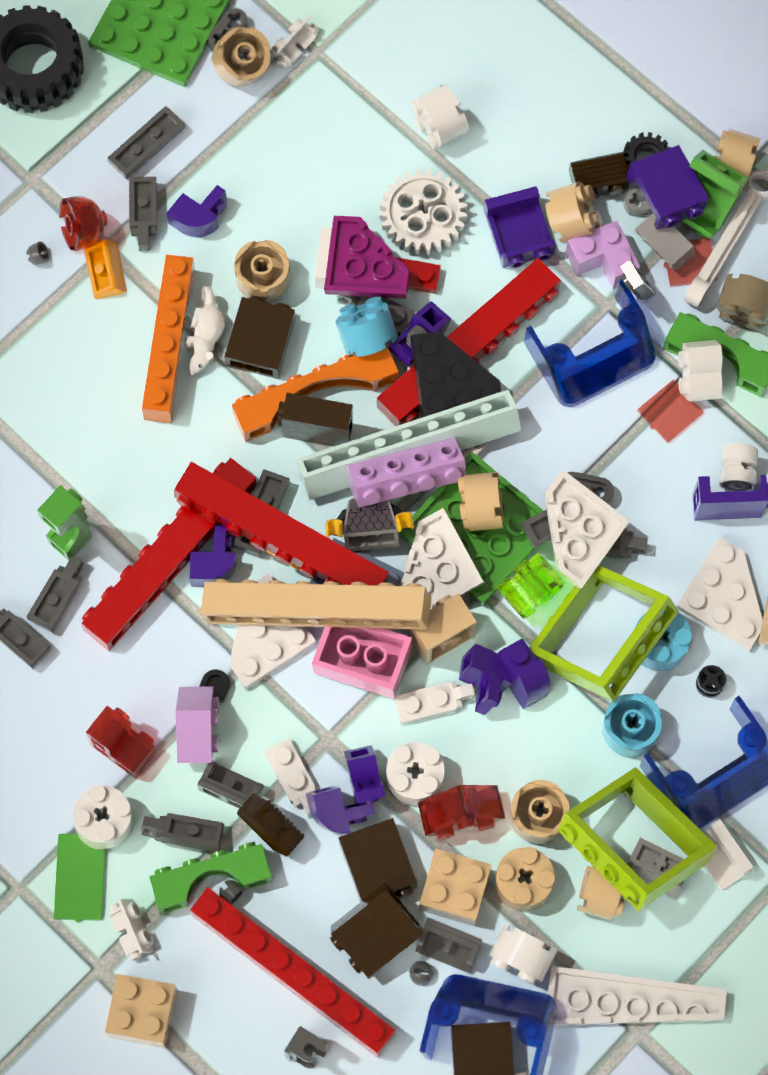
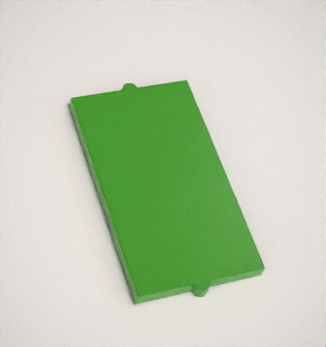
(78, 880)

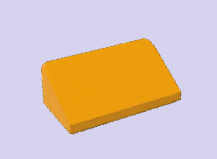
(105, 269)

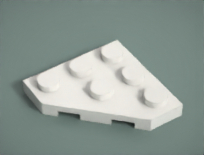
(580, 528)
(440, 560)
(724, 596)
(265, 648)

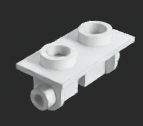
(285, 48)
(128, 916)

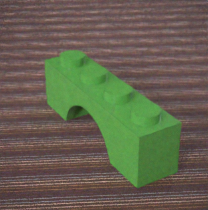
(749, 363)
(67, 521)
(245, 866)

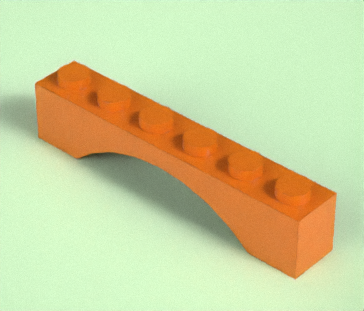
(167, 338)
(258, 413)

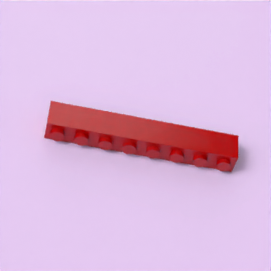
(480, 333)
(273, 530)
(157, 566)
(292, 972)

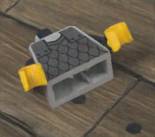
(370, 526)

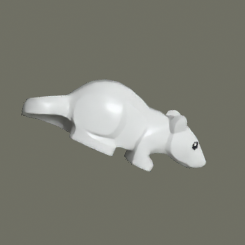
(208, 328)

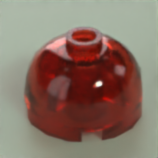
(82, 222)

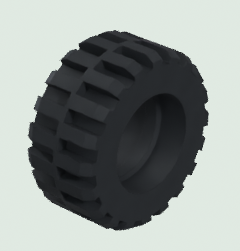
(55, 82)

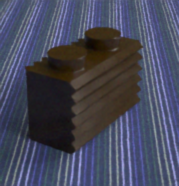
(603, 173)
(270, 824)

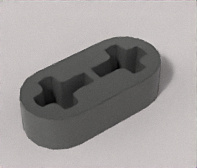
(224, 25)

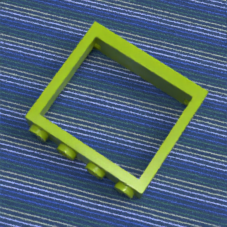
(633, 650)
(662, 813)

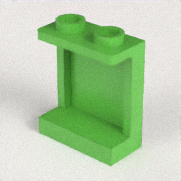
(722, 187)

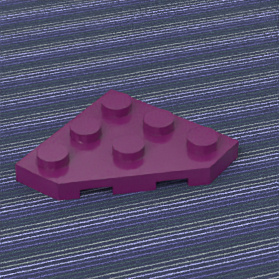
(362, 263)

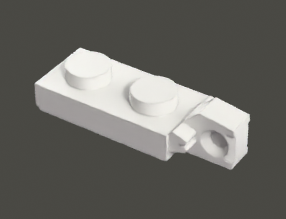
(431, 701)
(290, 773)

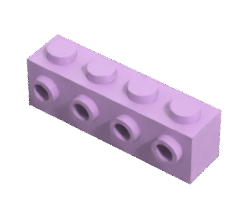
(406, 472)

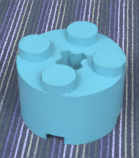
(366, 327)
(670, 654)
(625, 710)

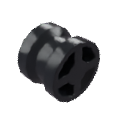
(710, 676)

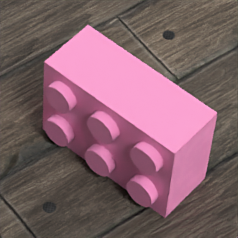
(363, 658)

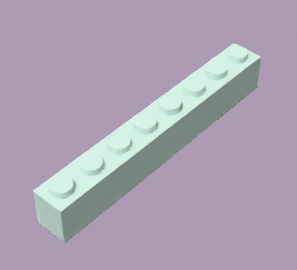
(468, 423)

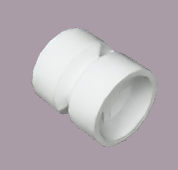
(739, 464)

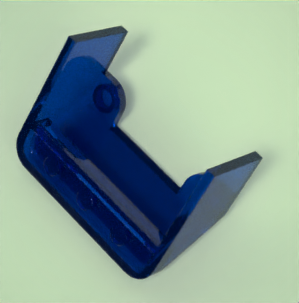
(601, 367)
(727, 786)
(533, 1009)

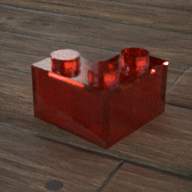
(117, 741)
(461, 810)

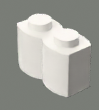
(701, 370)

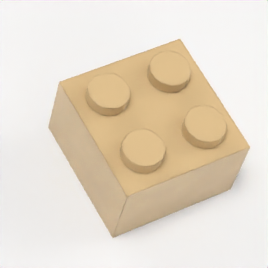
(448, 628)
(454, 887)
(141, 1010)

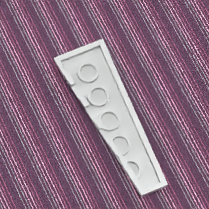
(618, 999)

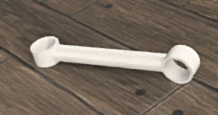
(702, 282)

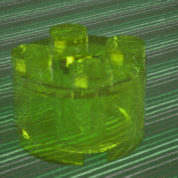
(531, 586)

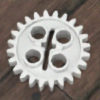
(432, 232)

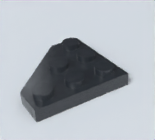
(447, 374)

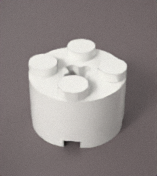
(439, 116)
(402, 763)
(101, 801)
(523, 954)

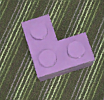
(603, 248)
(195, 717)

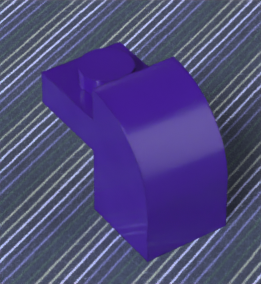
(196, 218)
(431, 319)
(216, 564)
(485, 671)
(528, 674)
(364, 775)
(330, 813)

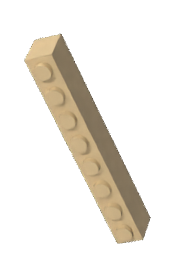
(316, 604)

